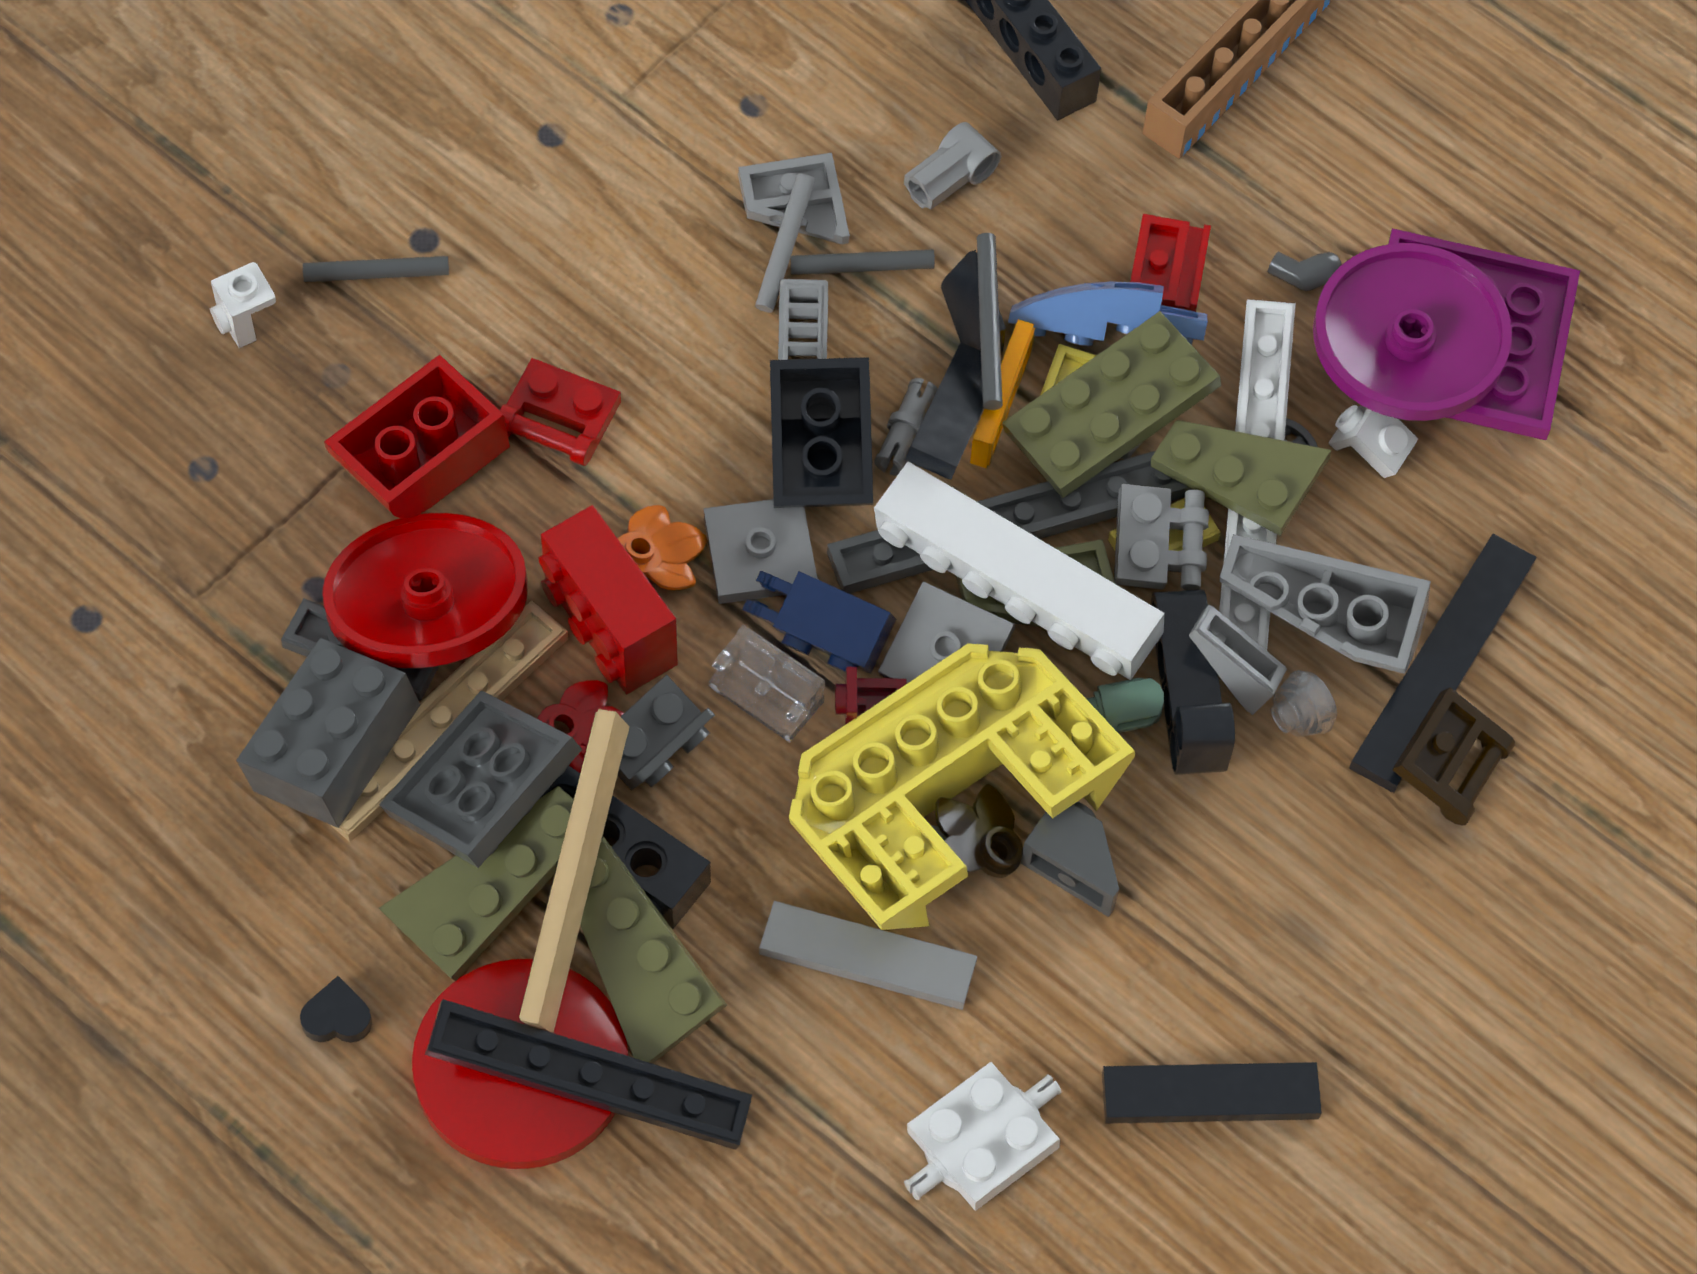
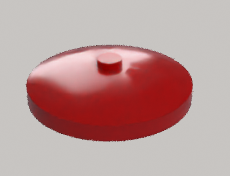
(425, 590)
(499, 1118)

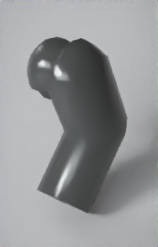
(1307, 273)

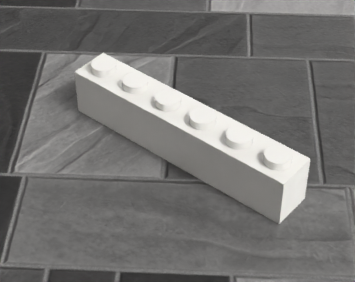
(1018, 571)

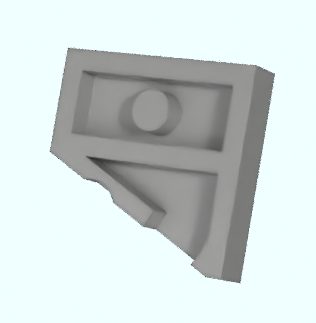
(769, 187)

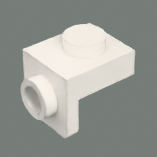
(236, 298)
(1376, 437)

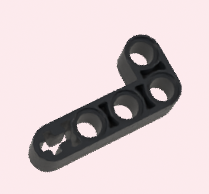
(1196, 719)

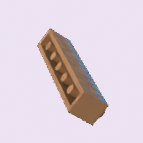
(1224, 70)

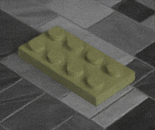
(1111, 404)

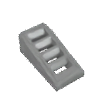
(803, 301)
(1238, 660)

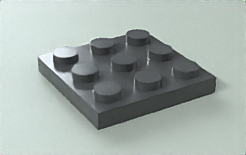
(480, 778)

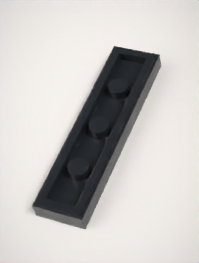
(951, 415)
(1211, 1092)

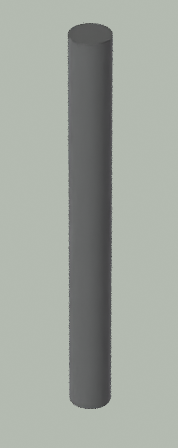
(989, 321)

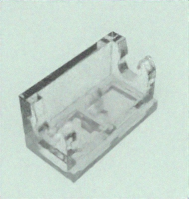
(767, 683)

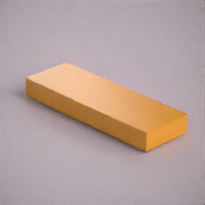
(1012, 371)

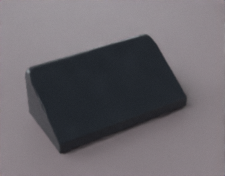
(962, 300)

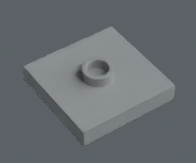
(754, 539)
(937, 628)

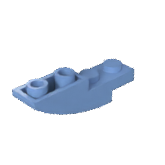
(1086, 308)

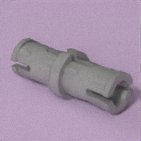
(904, 426)

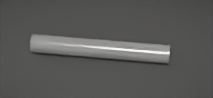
(785, 242)

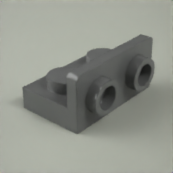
(658, 728)

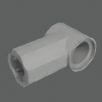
(960, 159)

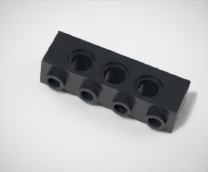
(1043, 51)
(681, 872)

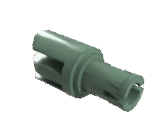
(1129, 703)

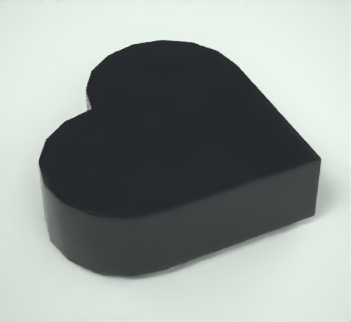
(336, 1013)

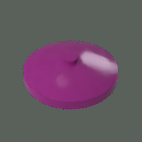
(1412, 331)

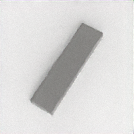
(868, 955)

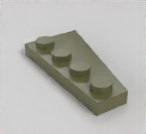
(464, 907)
(643, 963)

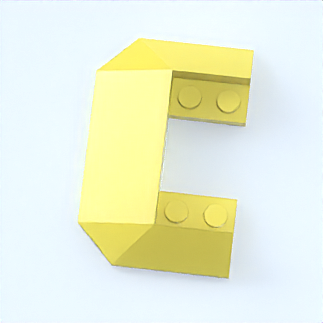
(881, 773)

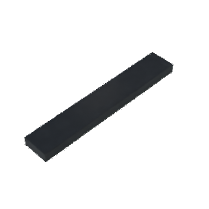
(1444, 656)
(588, 1074)

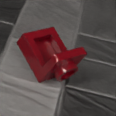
(862, 693)

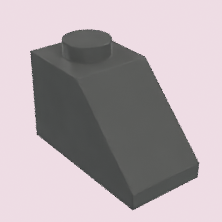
(1074, 856)

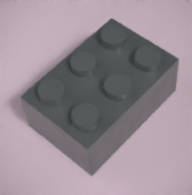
(329, 732)

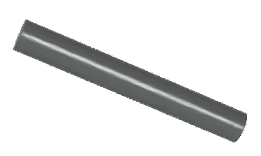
(862, 262)
(376, 269)

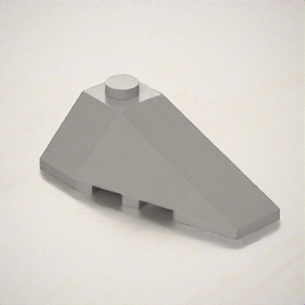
(1344, 604)

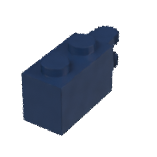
(825, 620)

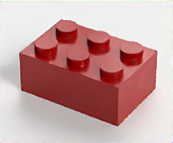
(608, 600)

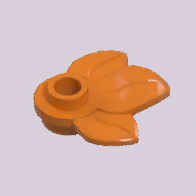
(663, 547)

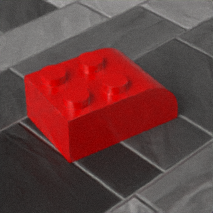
(421, 439)

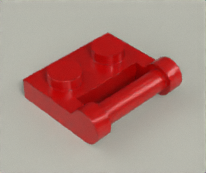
(565, 401)

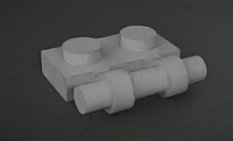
(1143, 537)

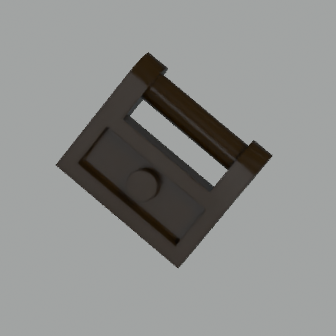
(1442, 746)

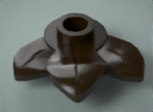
(979, 828)

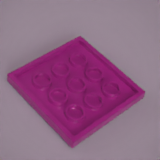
(1540, 313)

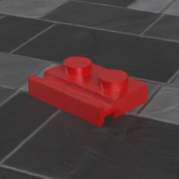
(1173, 257)

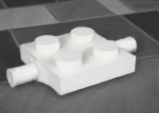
(983, 1136)

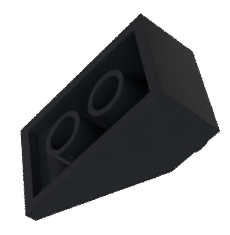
(821, 432)

